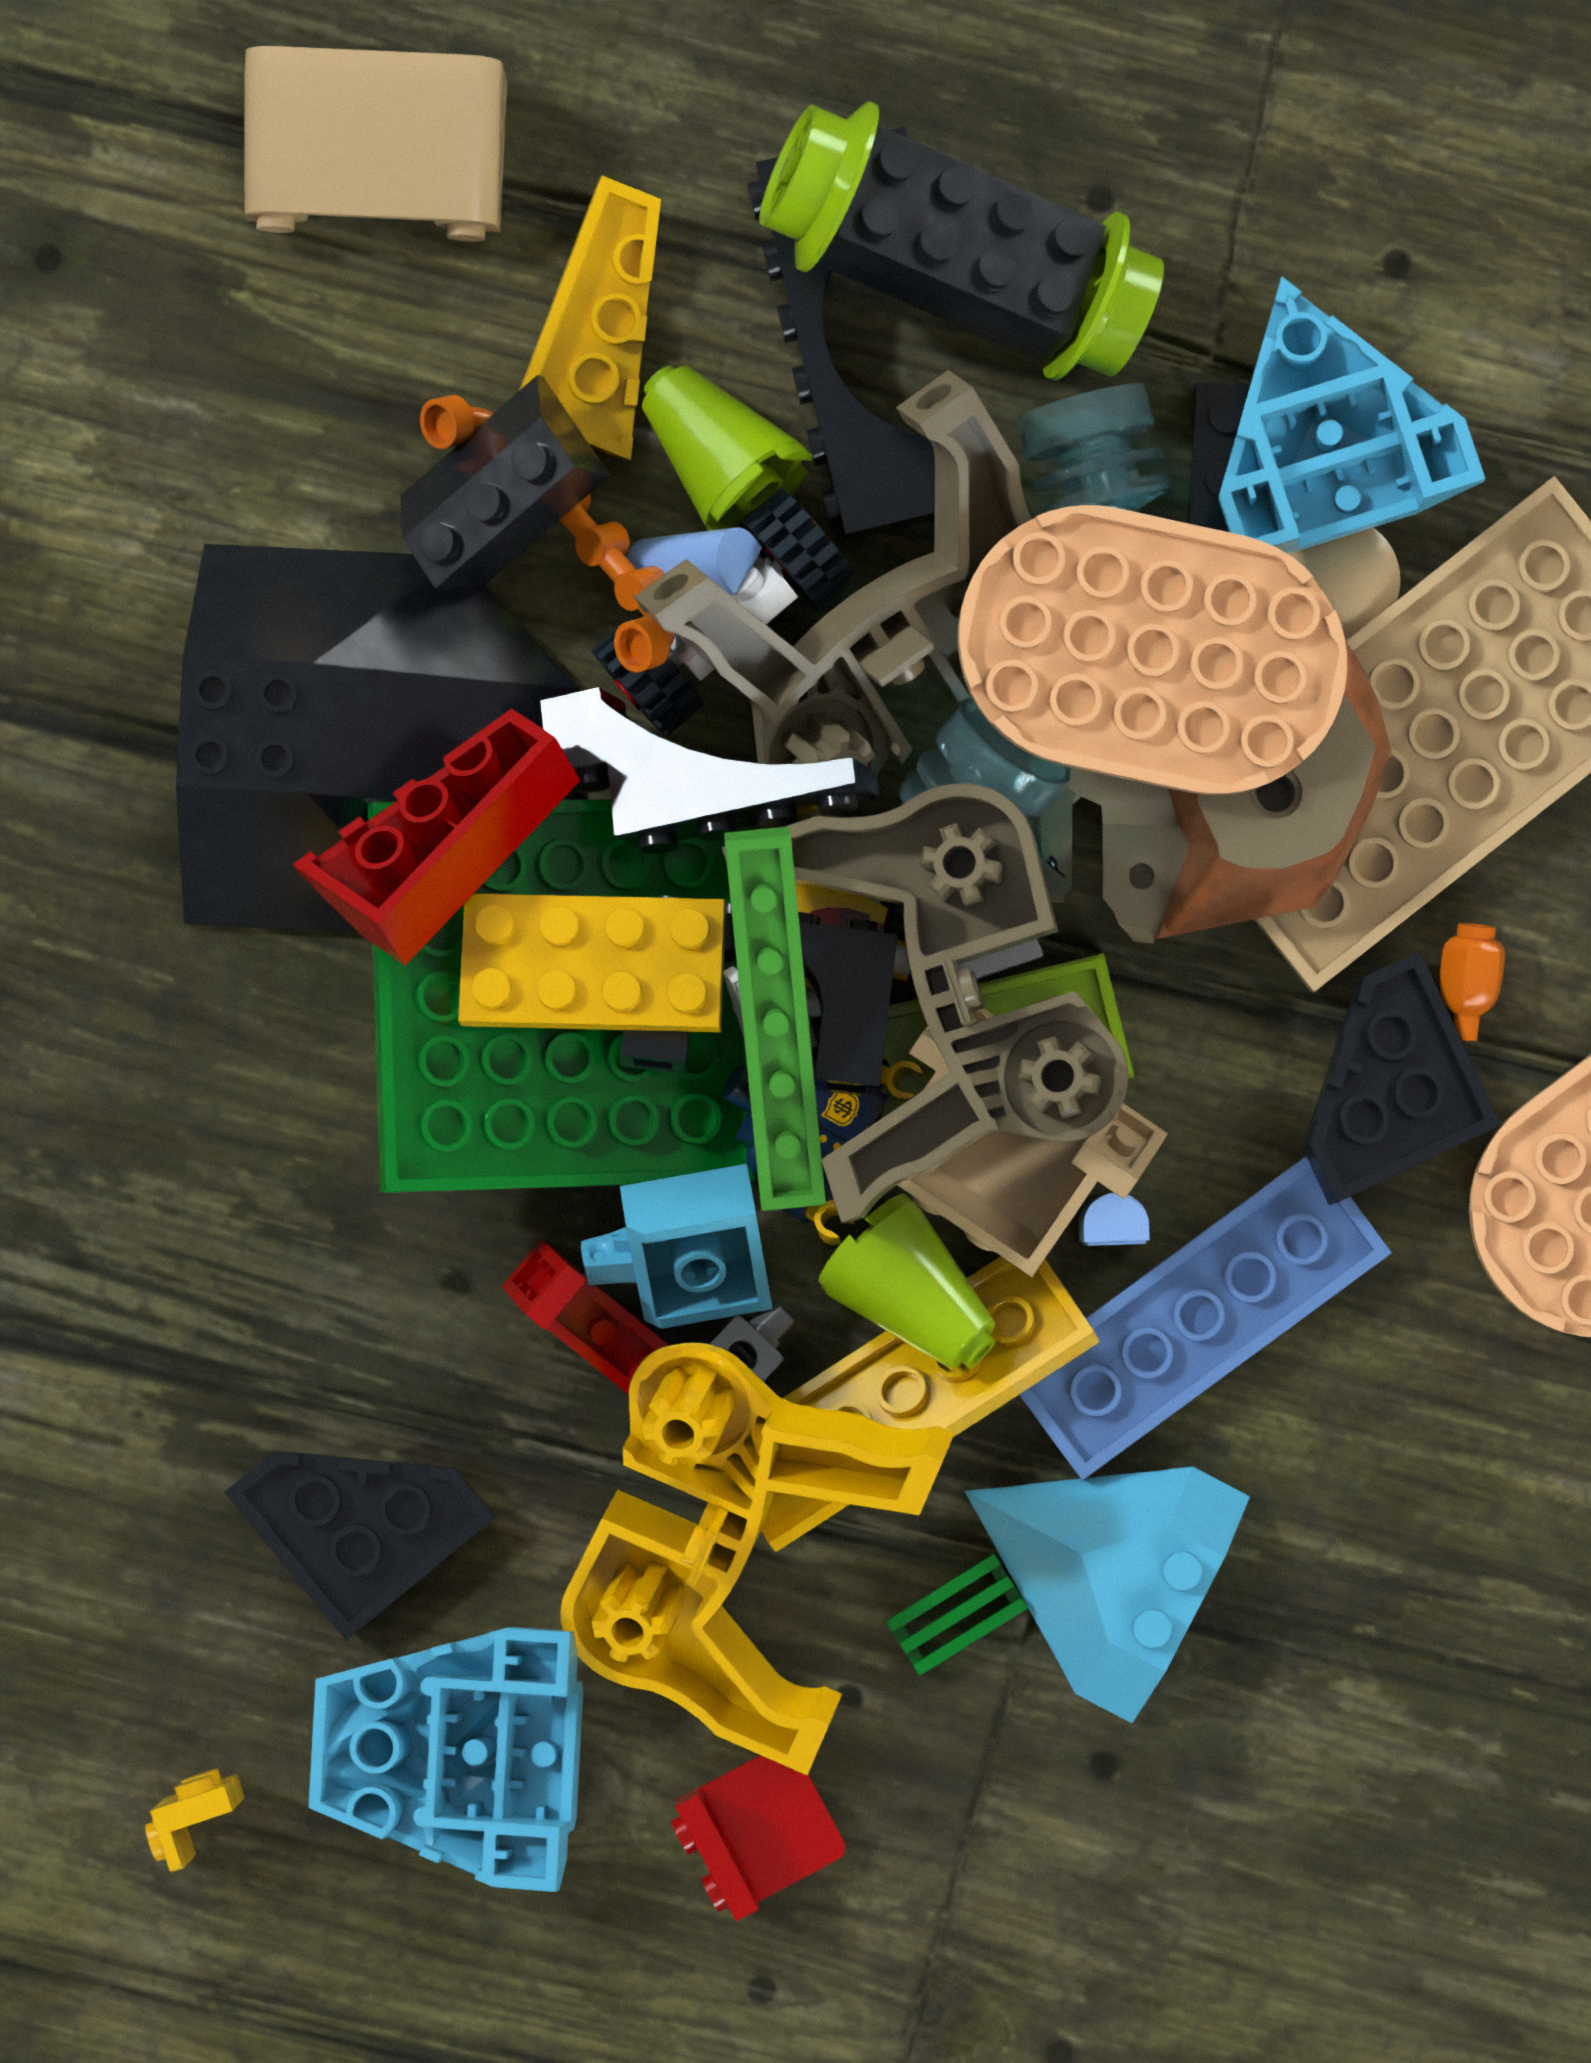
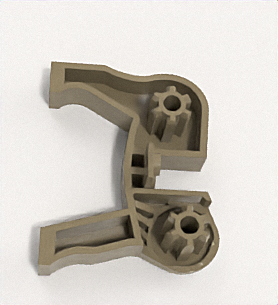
(814, 696)
(968, 890)

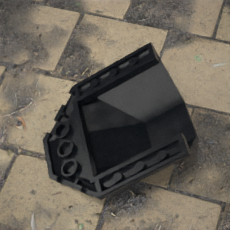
(319, 693)

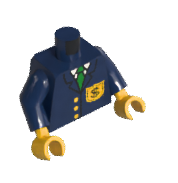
(839, 1121)

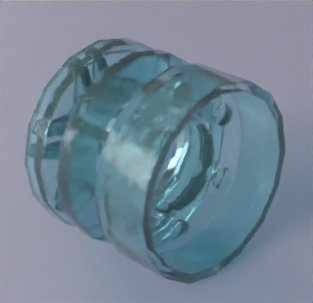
(1093, 449)
(981, 756)

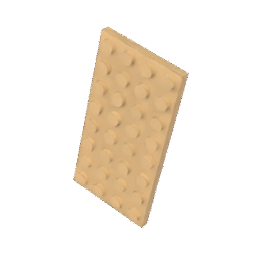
(1483, 722)

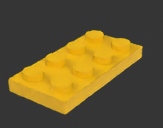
(592, 962)

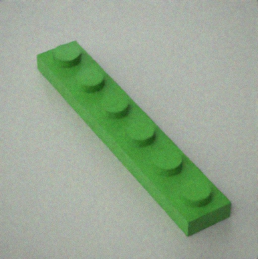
(775, 1018)

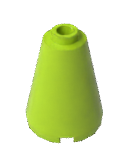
(720, 446)
(910, 1285)

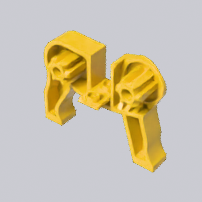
(656, 1583)

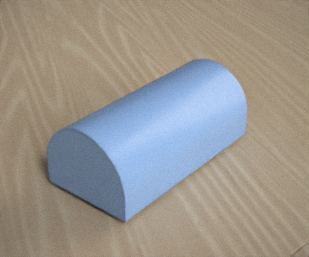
(719, 554)
(1113, 1221)

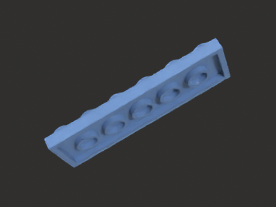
(1203, 1315)

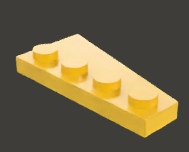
(599, 317)

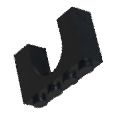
(853, 985)

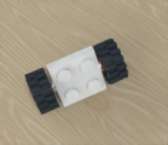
(793, 550)

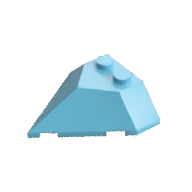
(1336, 437)
(1113, 1569)

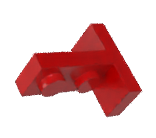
(581, 1314)

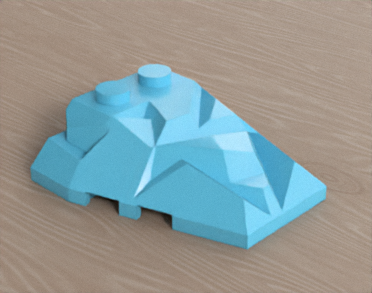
(459, 1753)

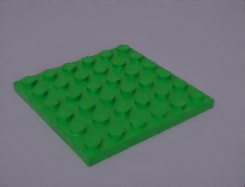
(548, 1102)

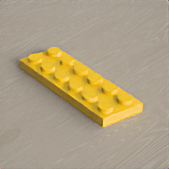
(904, 1388)

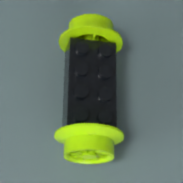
(961, 243)

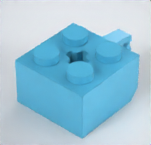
(687, 1247)

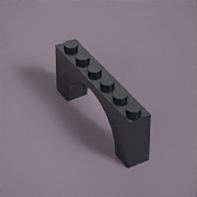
(876, 471)

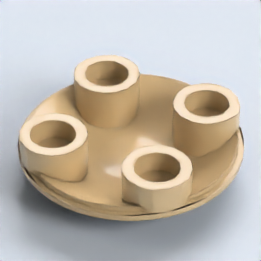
(1355, 575)

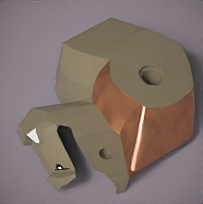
(1221, 860)

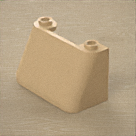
(373, 137)

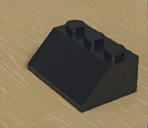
(498, 491)

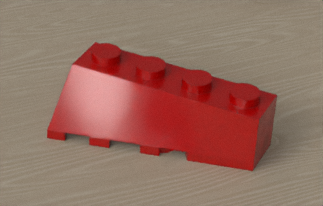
(442, 836)

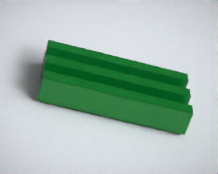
(911, 1642)

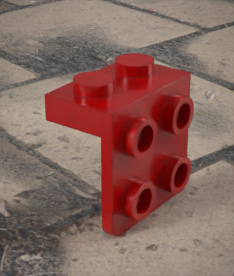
(756, 1832)

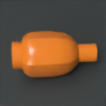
(1471, 975)

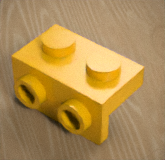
(195, 1801)

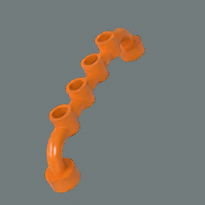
(637, 643)

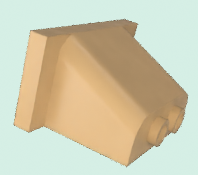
(1024, 1190)

